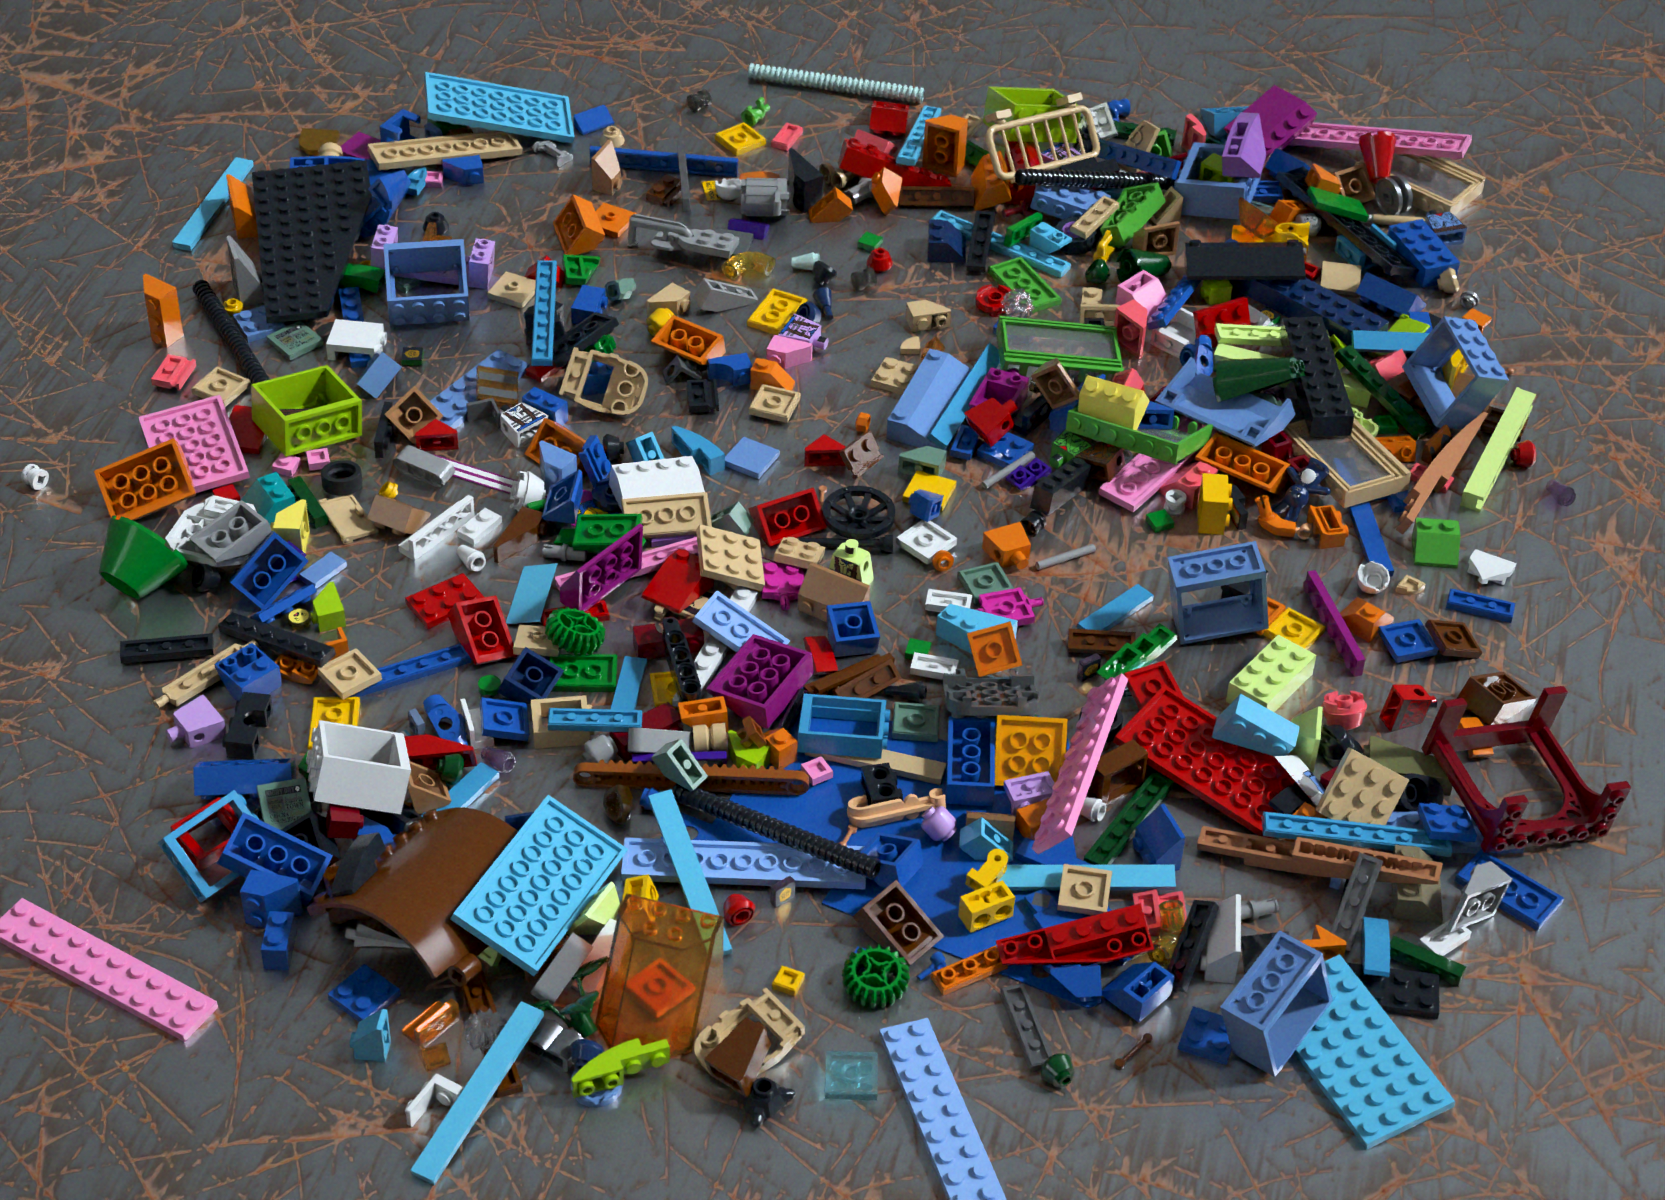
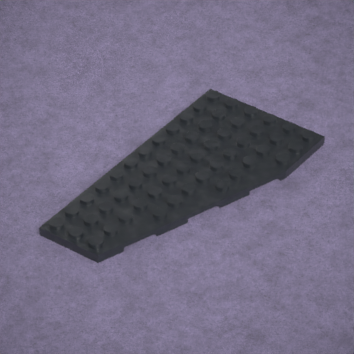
(307, 234)

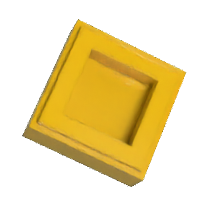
(788, 980)

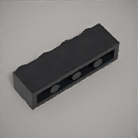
(1060, 486)

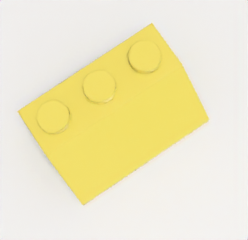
(1112, 402)

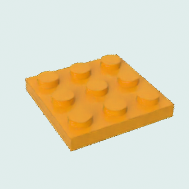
(1029, 746)

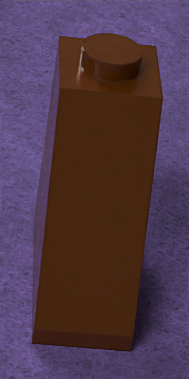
(740, 1056)

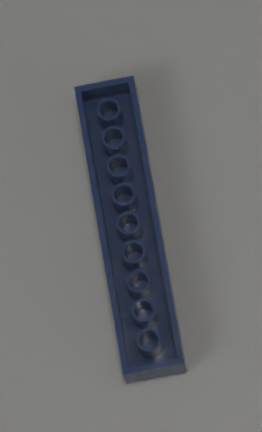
(1310, 299)

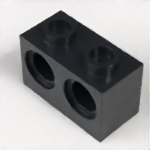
(879, 783)

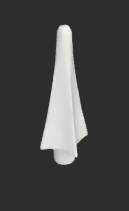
(366, 936)

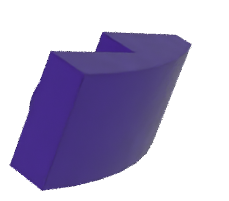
(1027, 476)

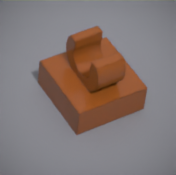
(751, 733)

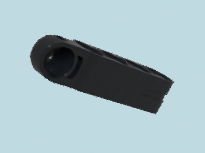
(680, 661)

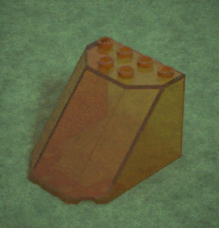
(660, 974)

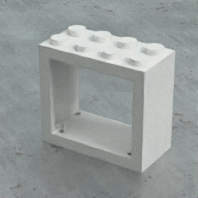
(358, 767)

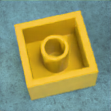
(1214, 504)

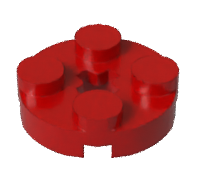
(990, 299)

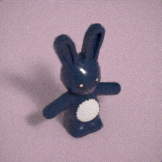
(1298, 495)

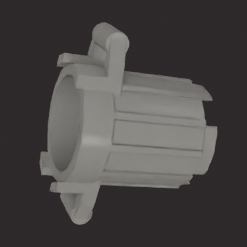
(764, 196)

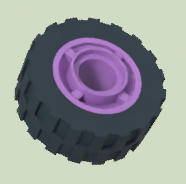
(1078, 244)

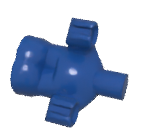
(1119, 107)

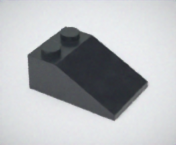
(804, 182)

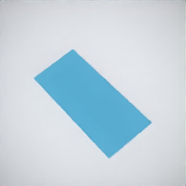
(531, 593)

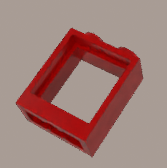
(195, 853)

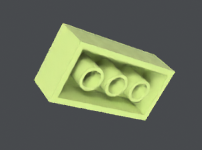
(1273, 674)

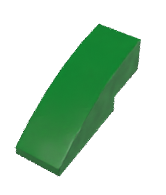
(363, 277)

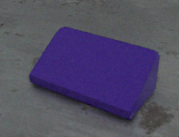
(758, 229)

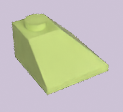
(1308, 736)
(597, 912)

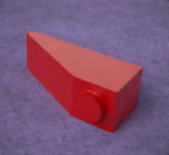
(427, 749)

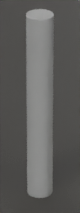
(1008, 469)
(1065, 556)

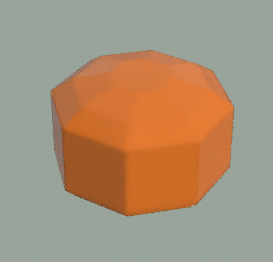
(862, 422)

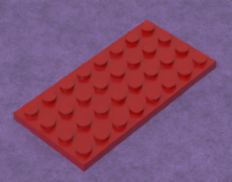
(1220, 773)

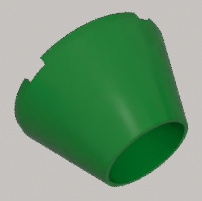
(137, 559)

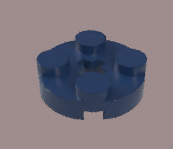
(602, 498)

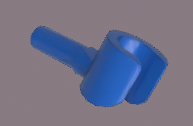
(937, 961)

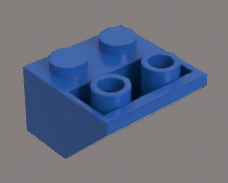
(249, 672)
(1140, 989)

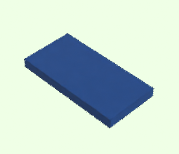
(1524, 897)

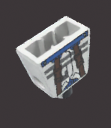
(520, 423)

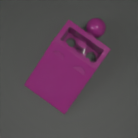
(1002, 387)

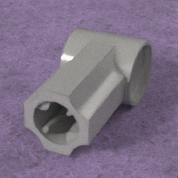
(860, 191)

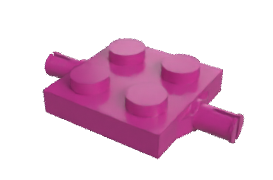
(782, 582)
(1010, 604)

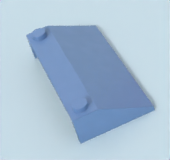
(926, 399)
(1241, 417)

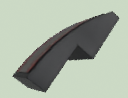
(1238, 513)

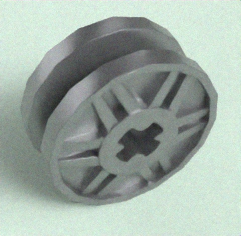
(1393, 195)

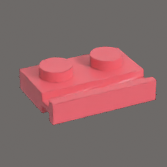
(173, 372)

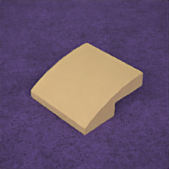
(1340, 277)

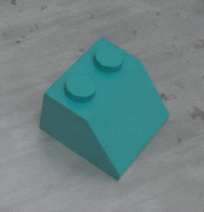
(269, 496)

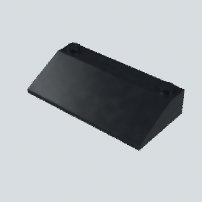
(1244, 260)

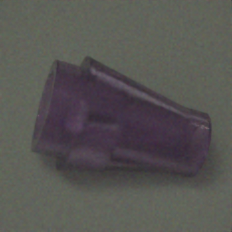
(1562, 494)
(500, 759)

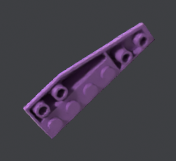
(1244, 148)

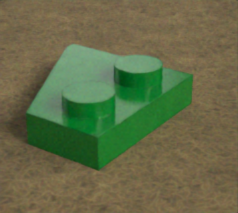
(579, 268)

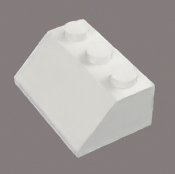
(1223, 943)

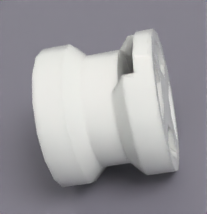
(34, 476)
(1175, 502)

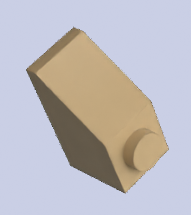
(671, 297)

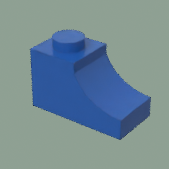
(730, 368)

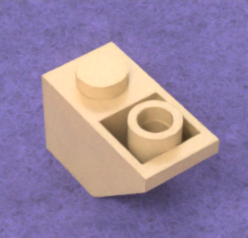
(927, 315)

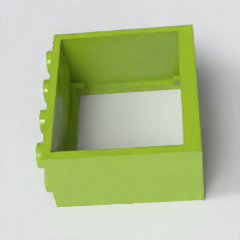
(1027, 103)
(334, 414)

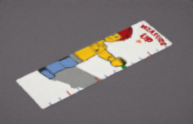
(1305, 780)

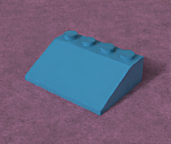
(1220, 117)

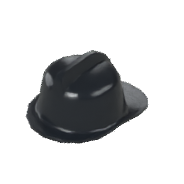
(1335, 742)
(1420, 790)

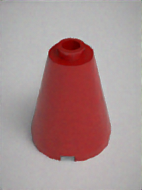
(1378, 154)

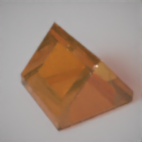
(934, 344)
(434, 1056)

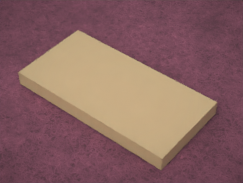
(670, 513)

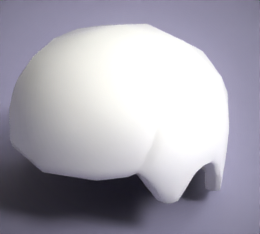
(728, 189)
(1372, 577)

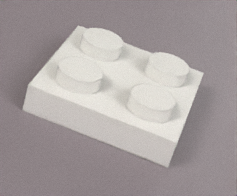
(925, 540)

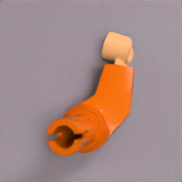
(1274, 524)

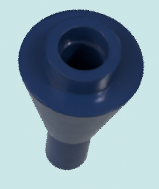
(823, 298)

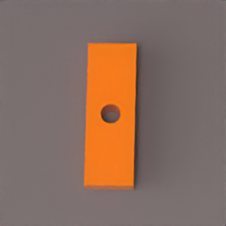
(968, 971)

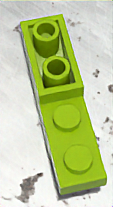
(609, 1067)

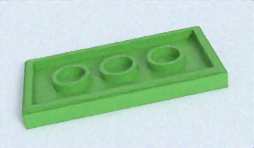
(1019, 274)

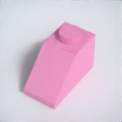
(788, 351)

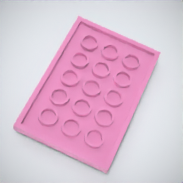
(205, 438)

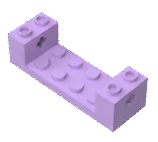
(478, 265)

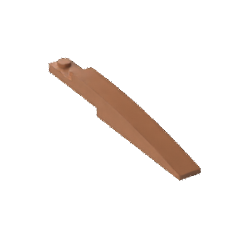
(1438, 472)
(1315, 857)

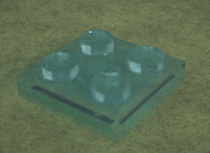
(851, 1075)

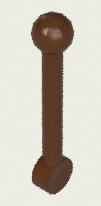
(1120, 1063)

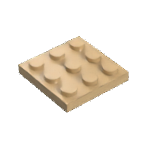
(730, 557)
(1361, 791)

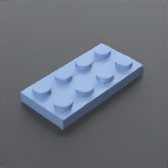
(732, 623)

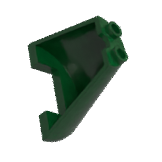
(1243, 376)

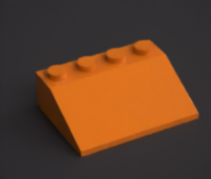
(146, 481)

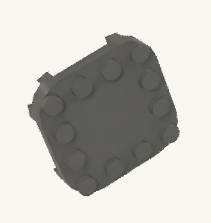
(990, 695)

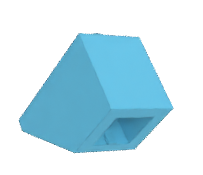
(1047, 239)

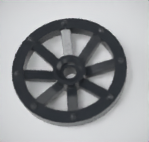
(858, 515)

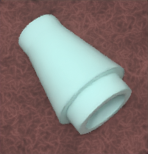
(805, 261)

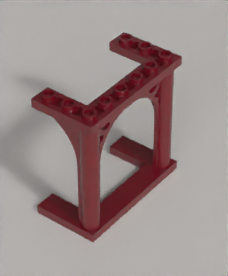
(1503, 825)

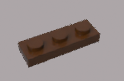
(1098, 641)
(870, 681)

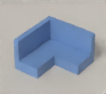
(378, 374)

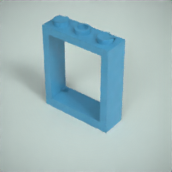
(846, 709)
(182, 862)

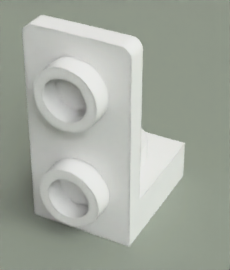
(437, 1088)

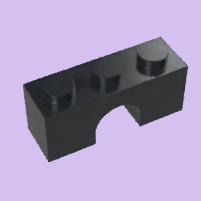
(243, 734)

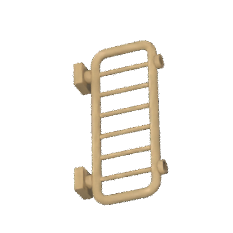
(1071, 109)

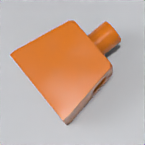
(1008, 545)

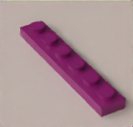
(1334, 622)

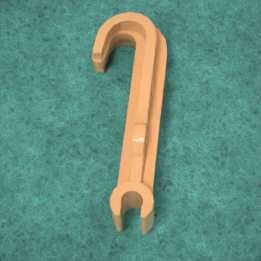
(893, 810)

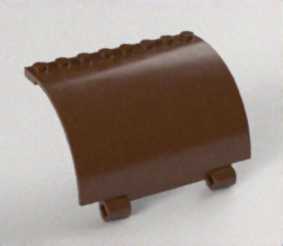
(424, 882)

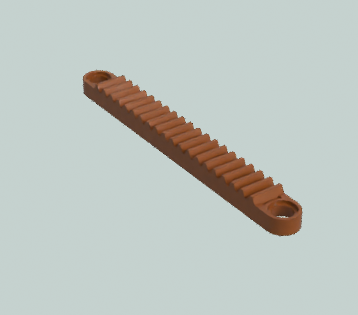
(718, 780)

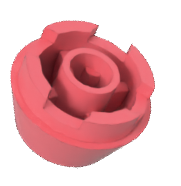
(1344, 709)

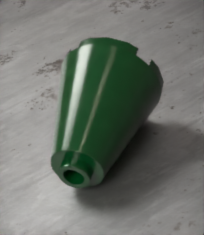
(1134, 261)

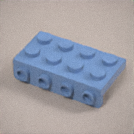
(1065, 201)

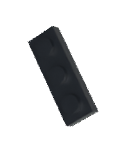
(384, 430)

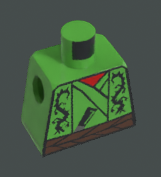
(1067, 446)

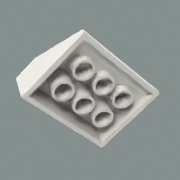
(655, 478)

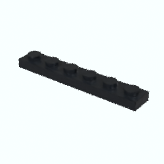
(277, 639)

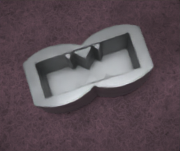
(552, 1044)

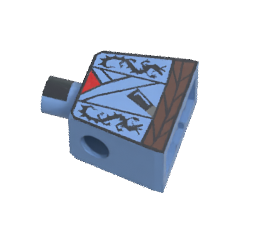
(1446, 227)

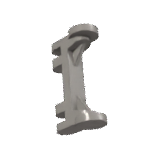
(562, 156)

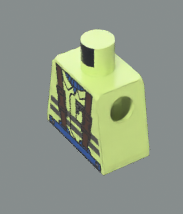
(852, 562)

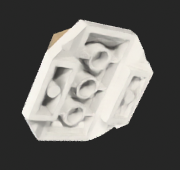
(194, 520)

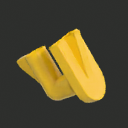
(1104, 251)

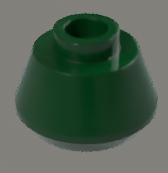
(1097, 272)
(450, 768)
(1058, 1070)

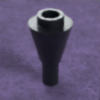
(912, 691)

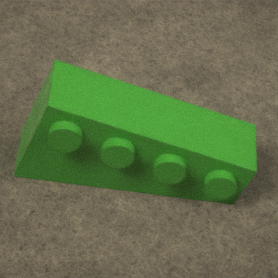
(1135, 208)

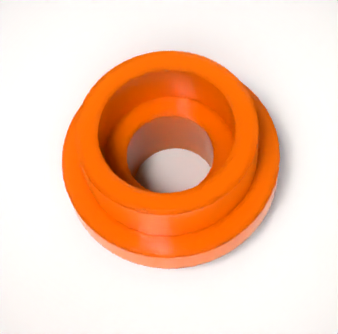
(941, 556)

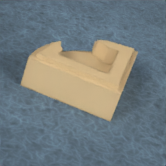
(910, 346)
(1410, 586)

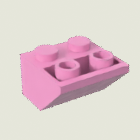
(1144, 289)

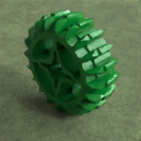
(575, 631)
(873, 984)

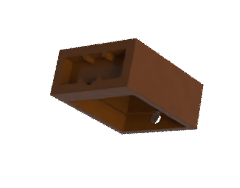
(1127, 756)

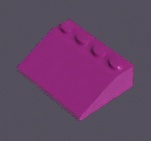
(1281, 118)
(604, 572)
(762, 679)

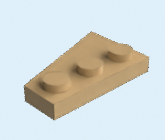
(1142, 139)

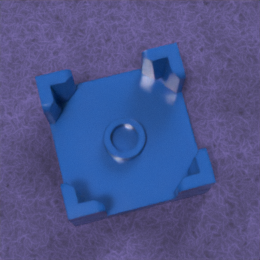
(398, 127)

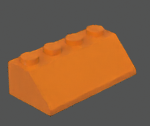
(1244, 463)

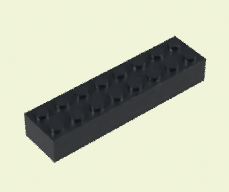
(1322, 388)

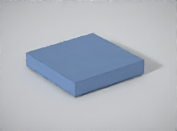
(751, 457)

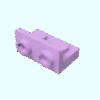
(1028, 790)

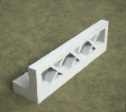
(438, 529)

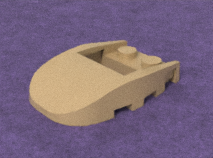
(625, 388)
(769, 1012)

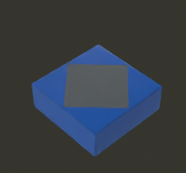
(1039, 901)

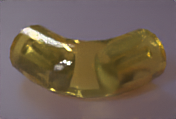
(748, 262)
(1171, 925)

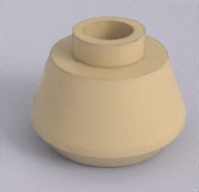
(614, 134)
(1448, 281)

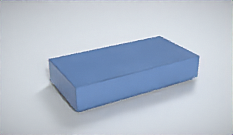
(323, 570)

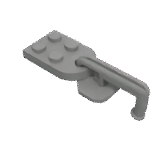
(690, 239)

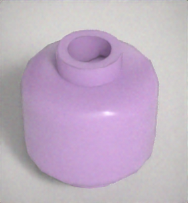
(939, 823)

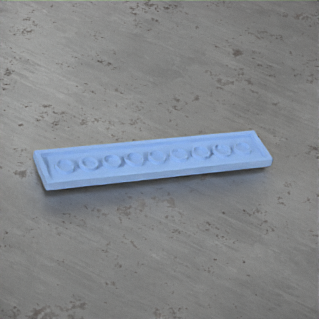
(739, 864)
(940, 1112)

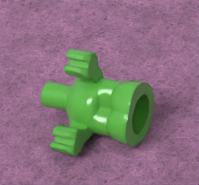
(752, 115)

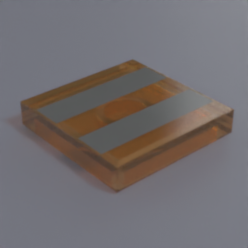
(497, 384)

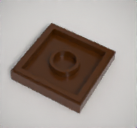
(1453, 638)

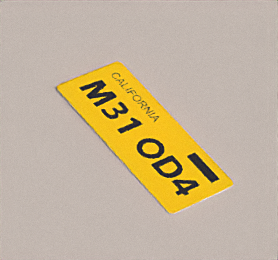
(710, 190)

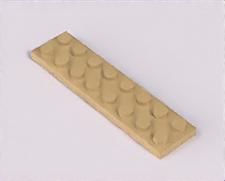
(434, 149)

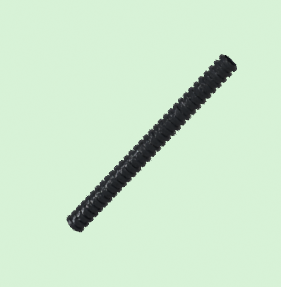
(1089, 179)
(229, 332)
(778, 831)

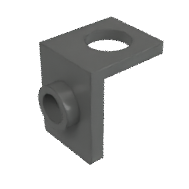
(681, 364)
(483, 409)

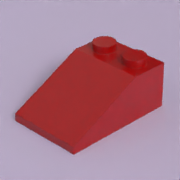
(889, 117)
(677, 582)
(482, 630)

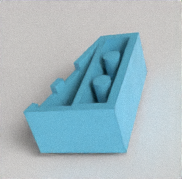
(957, 621)
(1255, 728)

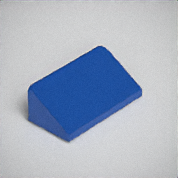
(592, 120)

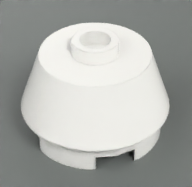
(526, 490)

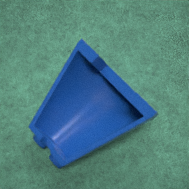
(387, 195)

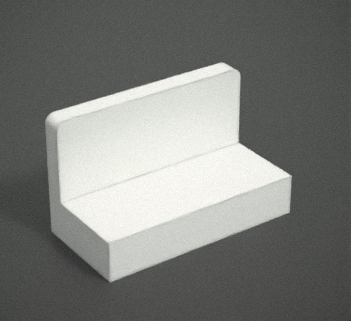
(473, 727)

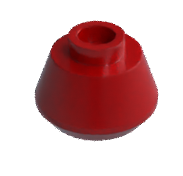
(879, 260)
(1523, 454)
(738, 910)

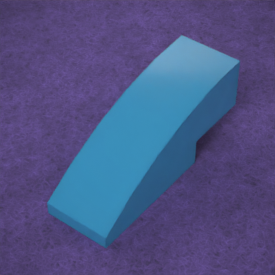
(699, 448)
(1375, 946)

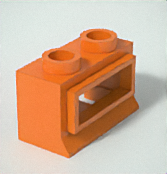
(1329, 537)

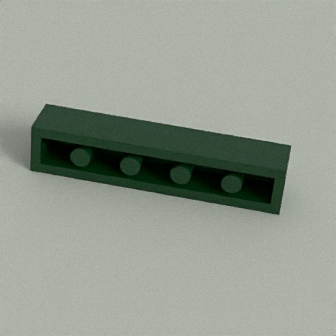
(300, 490)
(1426, 961)

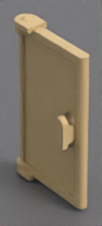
(348, 518)

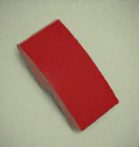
(822, 655)

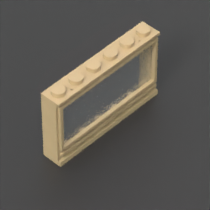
(1437, 182)
(1356, 463)

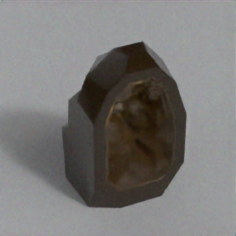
(618, 803)

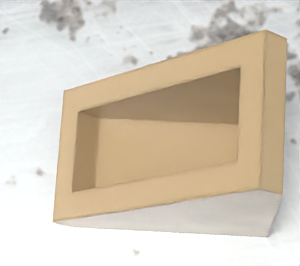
(1170, 210)

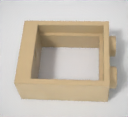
(551, 738)

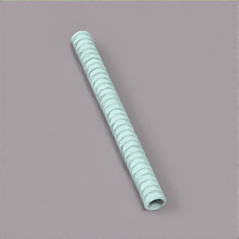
(835, 83)

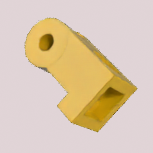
(990, 872)

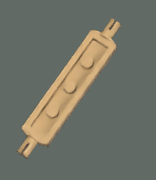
(195, 680)

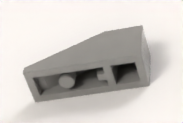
(722, 296)

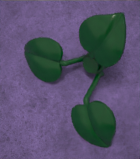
(581, 1008)

